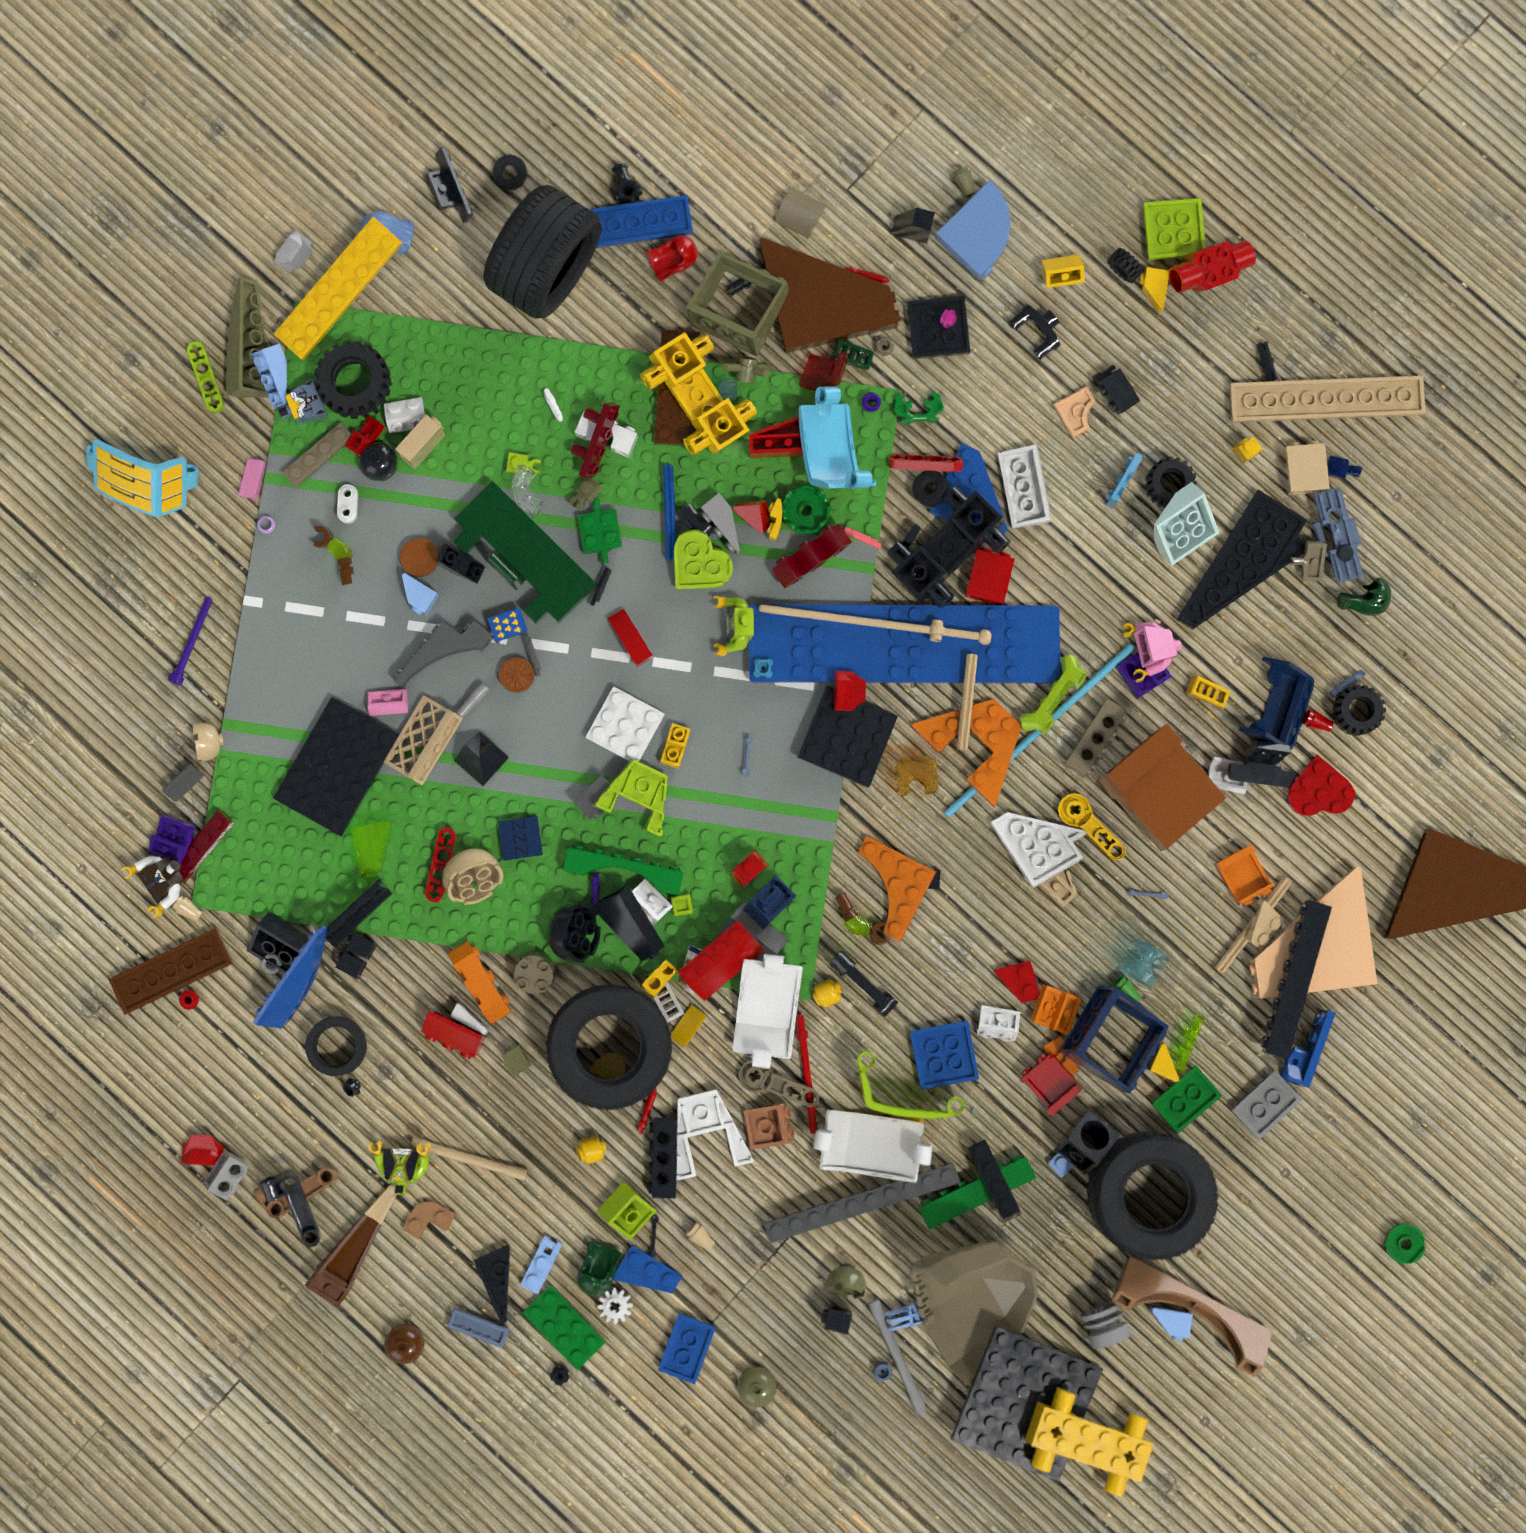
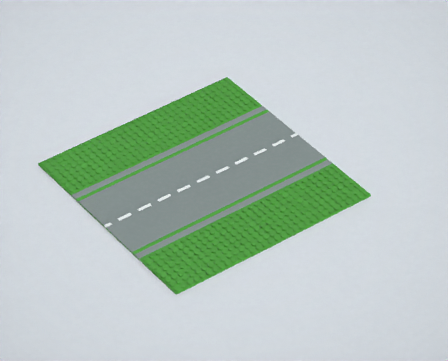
(320, 640)

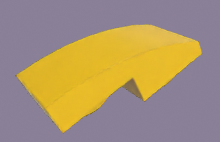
(776, 515)
(675, 746)

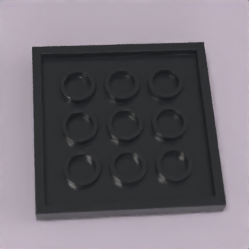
(847, 740)

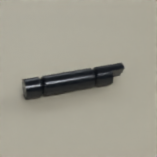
(601, 586)

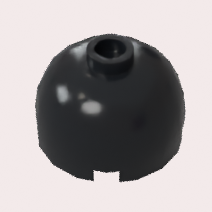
(378, 461)

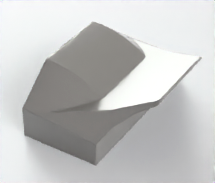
(293, 252)

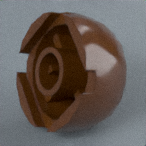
(404, 1343)

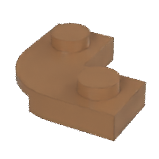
(425, 1213)

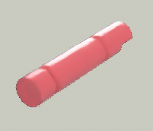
(863, 538)

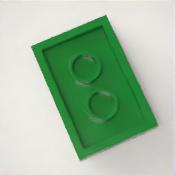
(1186, 1099)

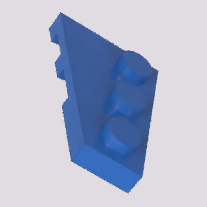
(646, 1271)

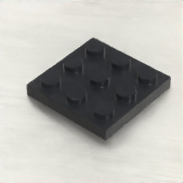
(929, 336)

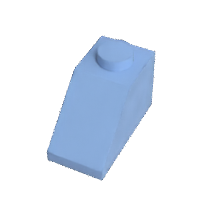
(419, 595)
(1173, 1321)

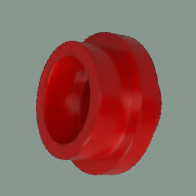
(195, 999)

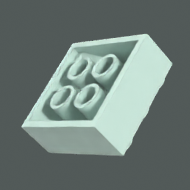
(1184, 524)

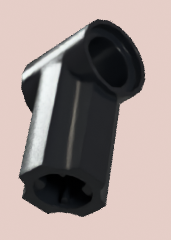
(694, 521)

